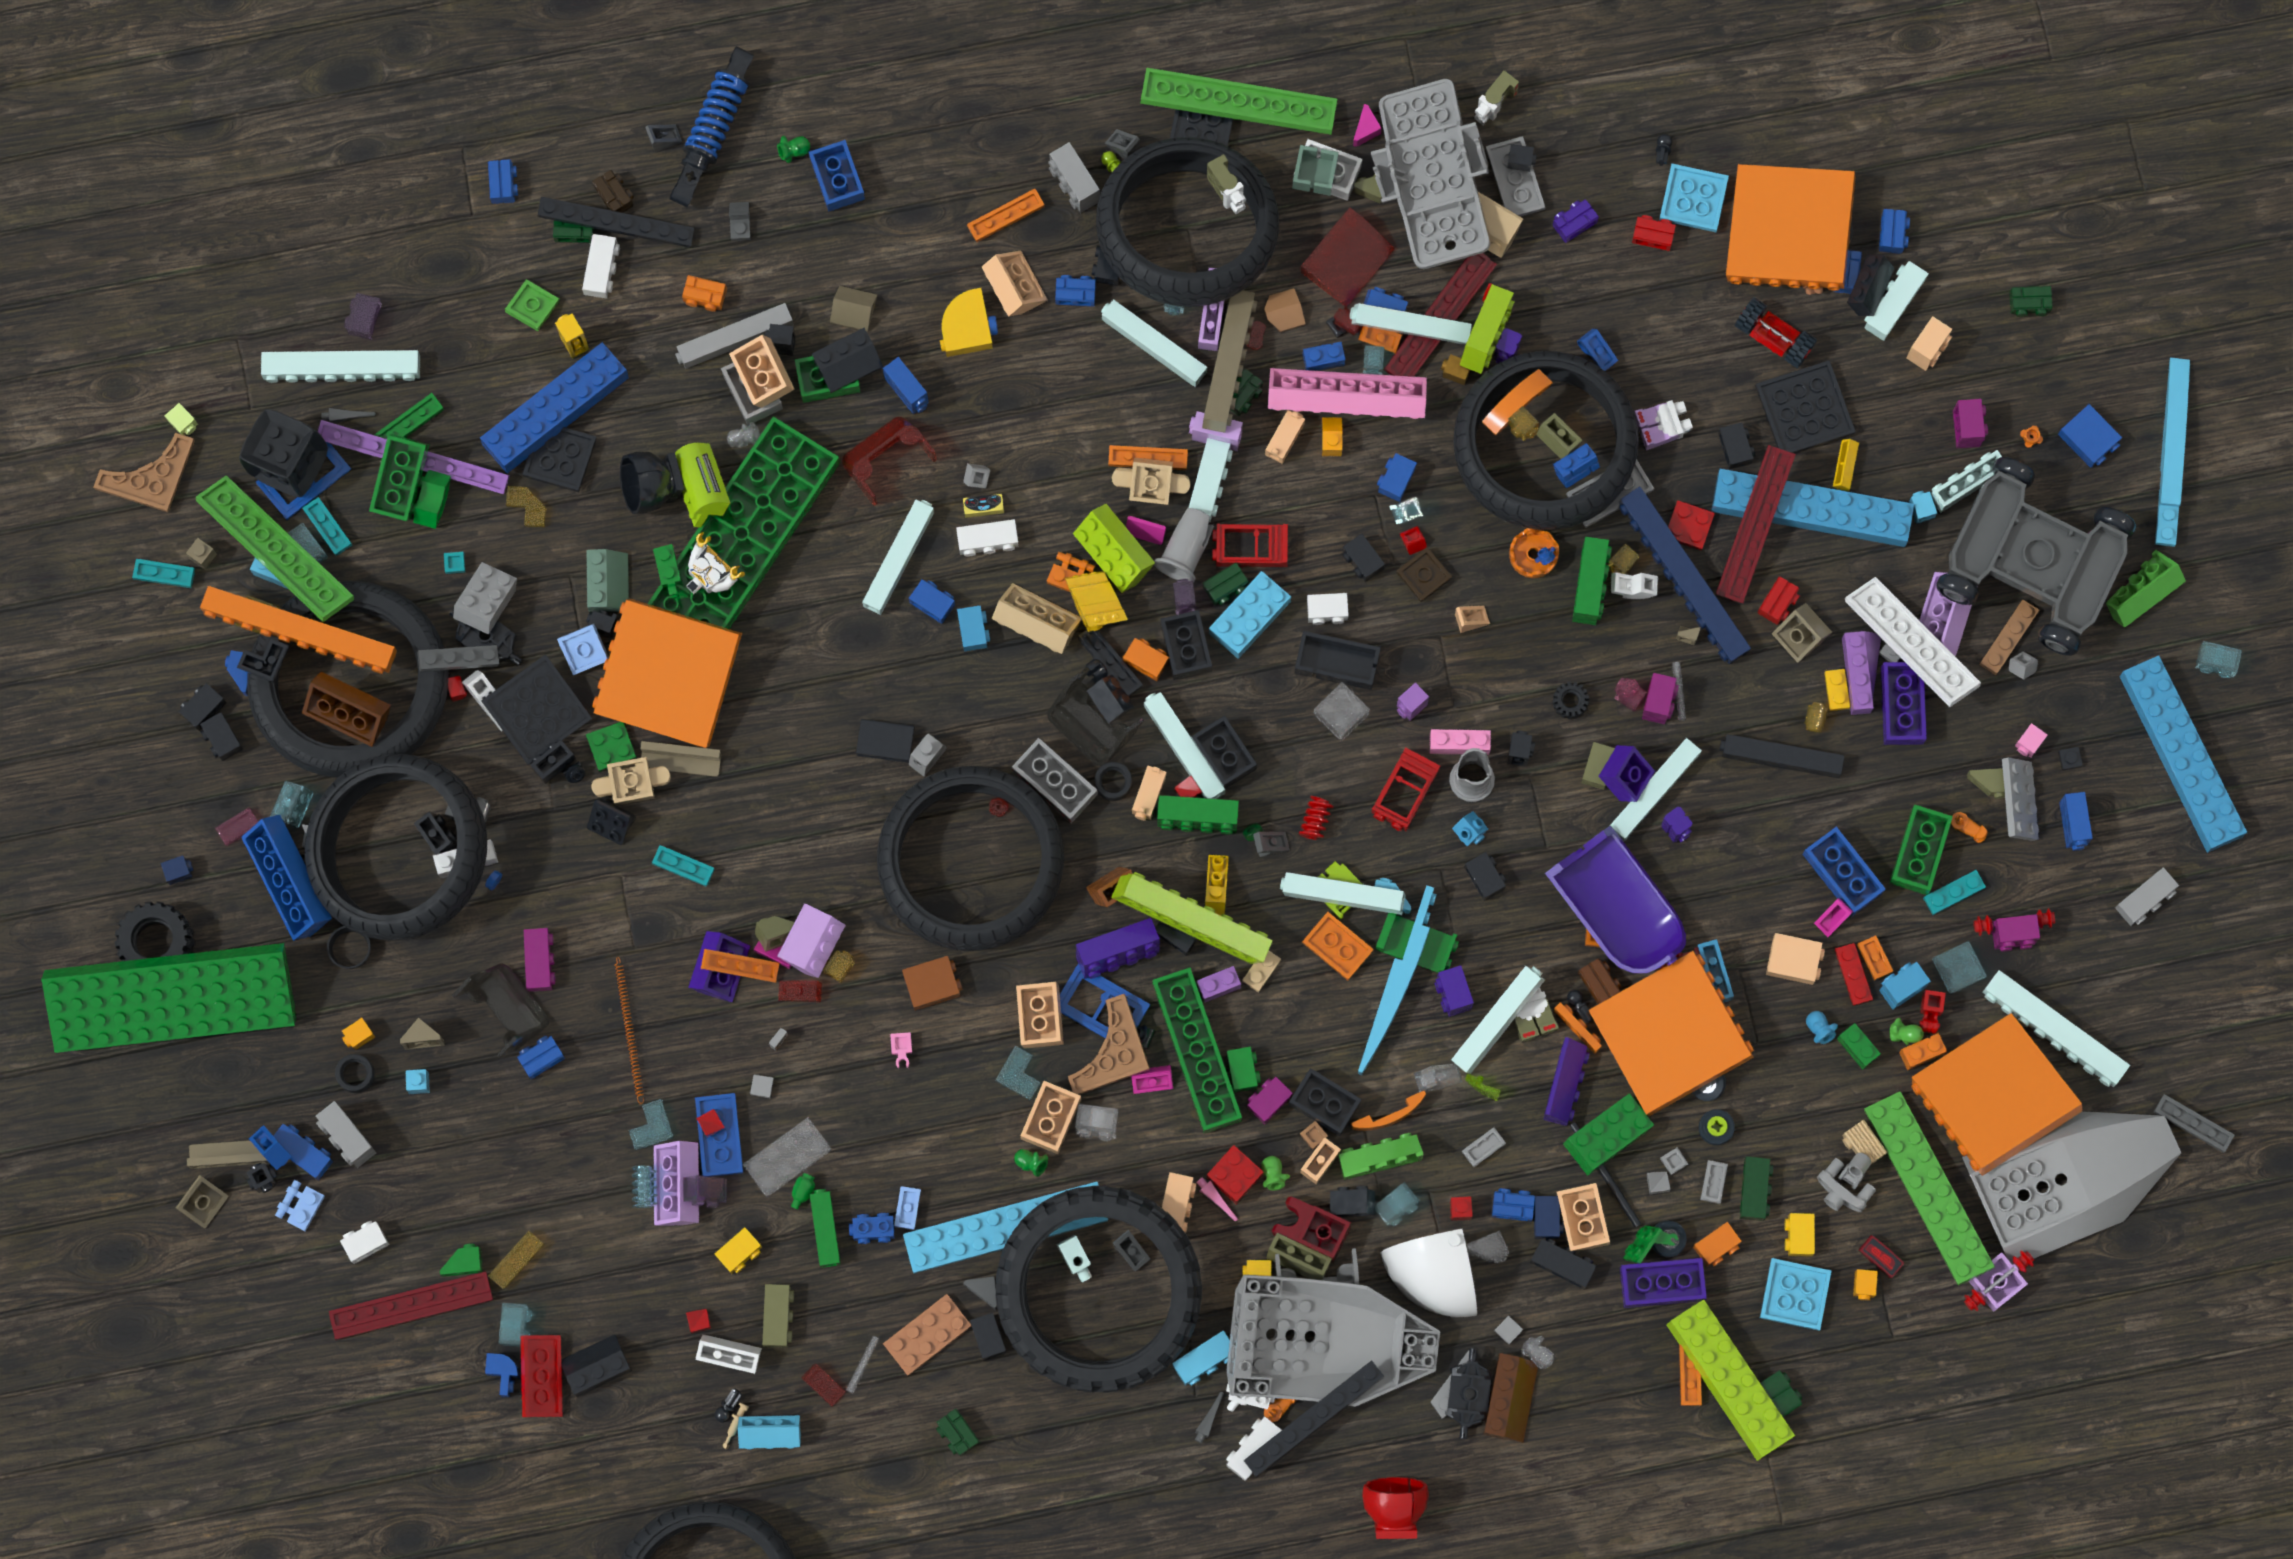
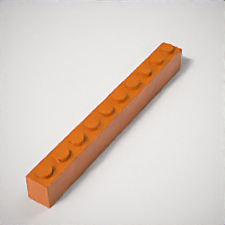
(298, 629)

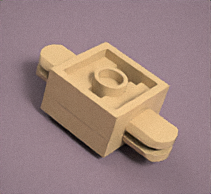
(1151, 480)
(631, 781)

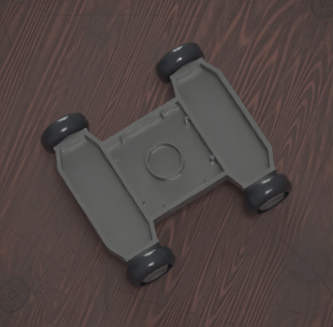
(2037, 555)

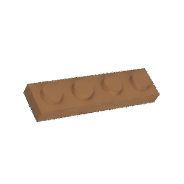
(2009, 637)

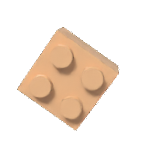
(1927, 347)

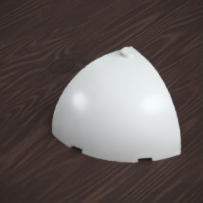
(1434, 1273)

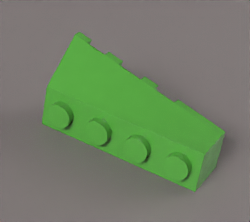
(2145, 589)
(1381, 1156)

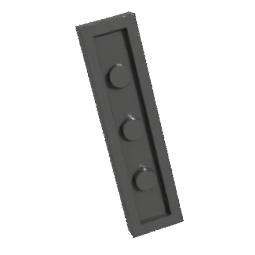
(458, 658)
(2194, 1123)

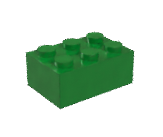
(812, 384)

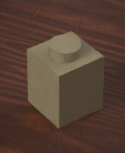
(201, 553)

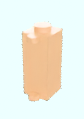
(1285, 436)
(1149, 793)

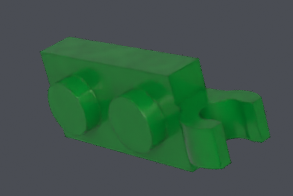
(668, 568)

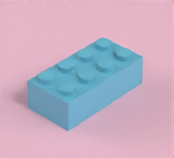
(1249, 615)

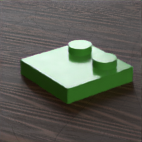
(532, 305)

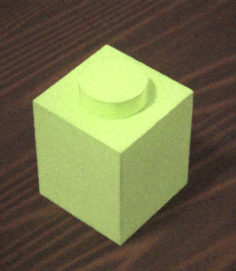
(181, 420)

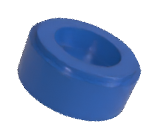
(992, 325)
(493, 880)

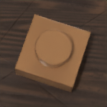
(1313, 1135)

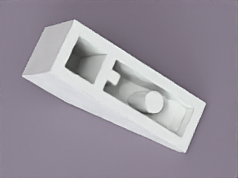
(480, 688)

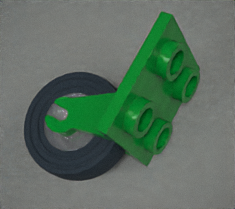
(1665, 1238)

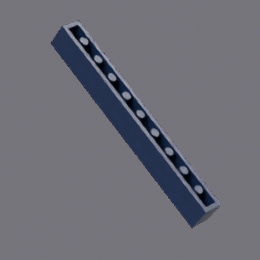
(1684, 575)

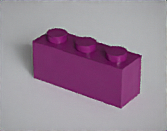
(538, 959)

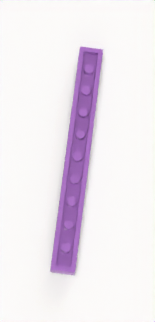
(375, 446)

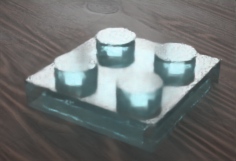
(1959, 967)

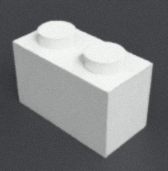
(1327, 608)
(364, 1241)

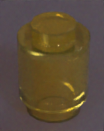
(1815, 717)

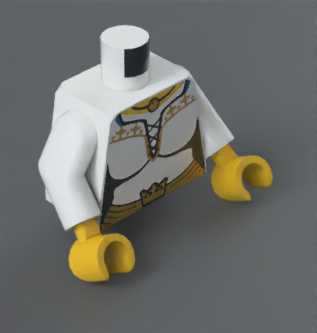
(709, 569)

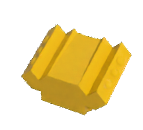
(1095, 600)

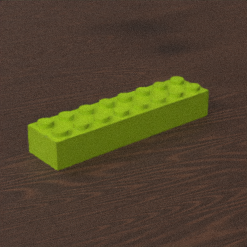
(1192, 918)
(1730, 1380)

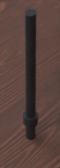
(1614, 1188)

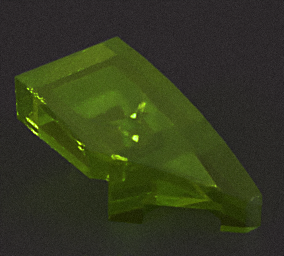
(1476, 1083)

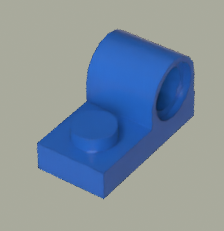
(1596, 347)

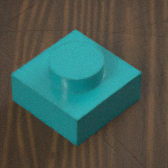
(454, 562)

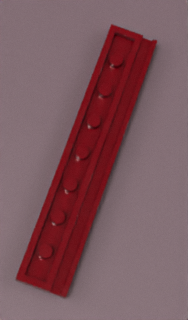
(1447, 306)
(1755, 523)
(410, 1305)

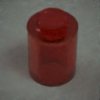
(1343, 320)

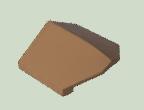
(1284, 310)

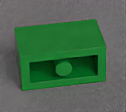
(1858, 1046)
(1242, 1069)

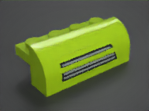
(702, 482)

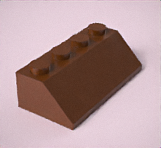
(346, 708)
(1510, 1398)

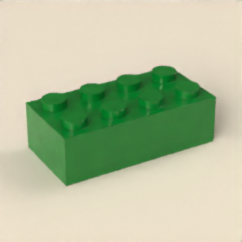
(399, 477)
(1590, 584)
(1197, 814)
(1920, 849)
(1608, 1134)

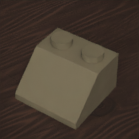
(1801, 632)

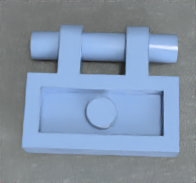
(305, 1208)

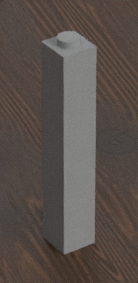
(731, 336)

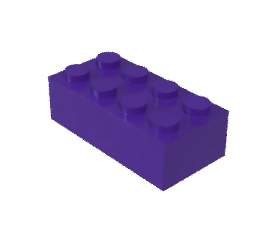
(1902, 705)
(1117, 948)
(1663, 1283)

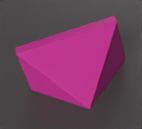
(1833, 917)

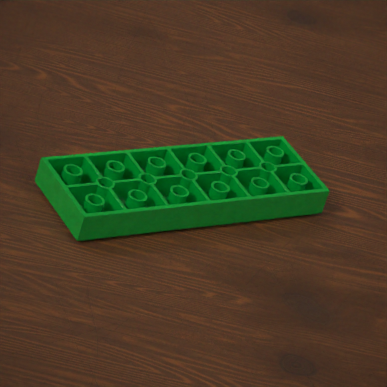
(765, 508)
(169, 997)

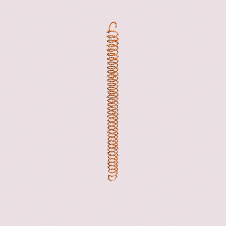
(629, 1032)

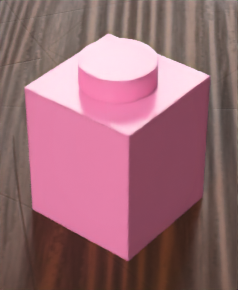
(2030, 741)

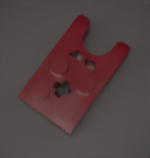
(1310, 1224)

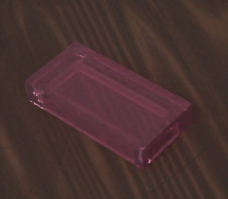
(236, 826)

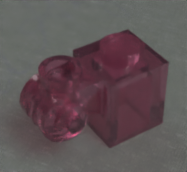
(1629, 693)

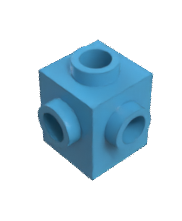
(1470, 829)

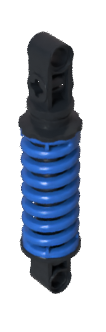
(703, 143)

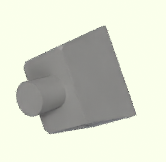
(926, 754)

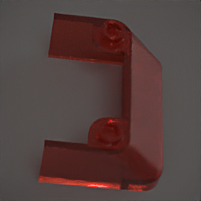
(858, 458)

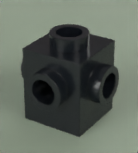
(255, 1175)

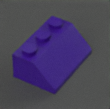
(716, 983)

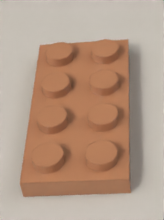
(927, 1335)

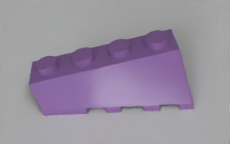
(1861, 662)

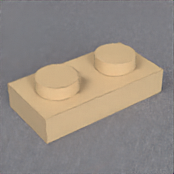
(1260, 972)

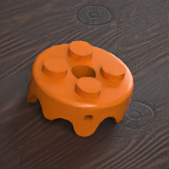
(1529, 540)

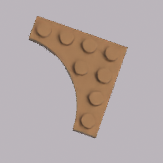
(153, 483)
(1119, 1055)

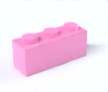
(1458, 741)

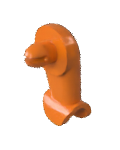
(1966, 825)
(1278, 1408)

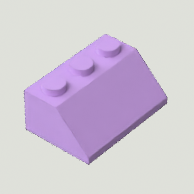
(811, 941)

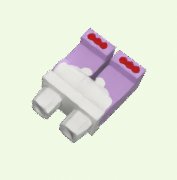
(1661, 423)

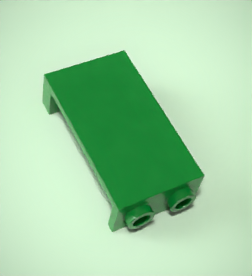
(1436, 951)

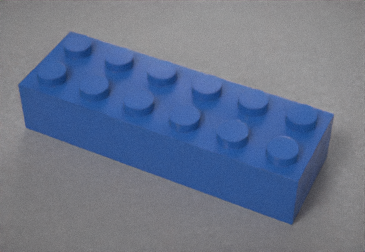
(285, 877)

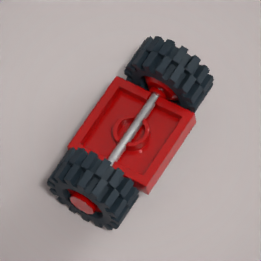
(1775, 333)

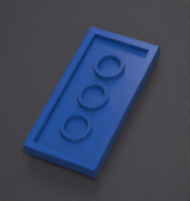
(722, 1150)

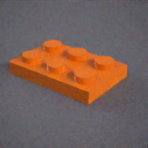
(1337, 946)

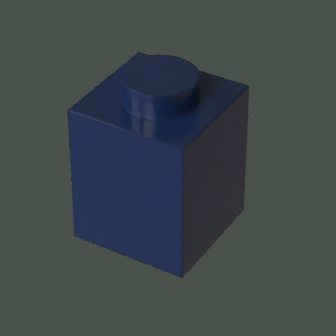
(177, 869)

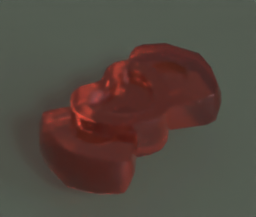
(1257, 333)

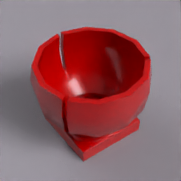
(1395, 1506)

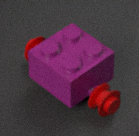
(2015, 931)

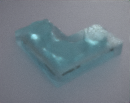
(1013, 1074)
(656, 1130)

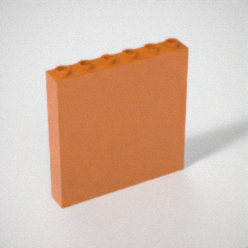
(1790, 227)
(666, 672)
(1672, 1033)
(1996, 1094)

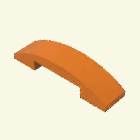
(1520, 396)
(1367, 1124)

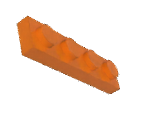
(1005, 215)
(1124, 456)
(739, 965)

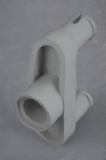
(1840, 1196)

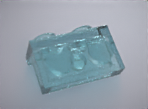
(292, 803)

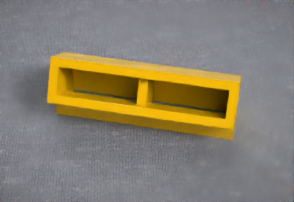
(1845, 465)

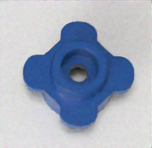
(1545, 555)

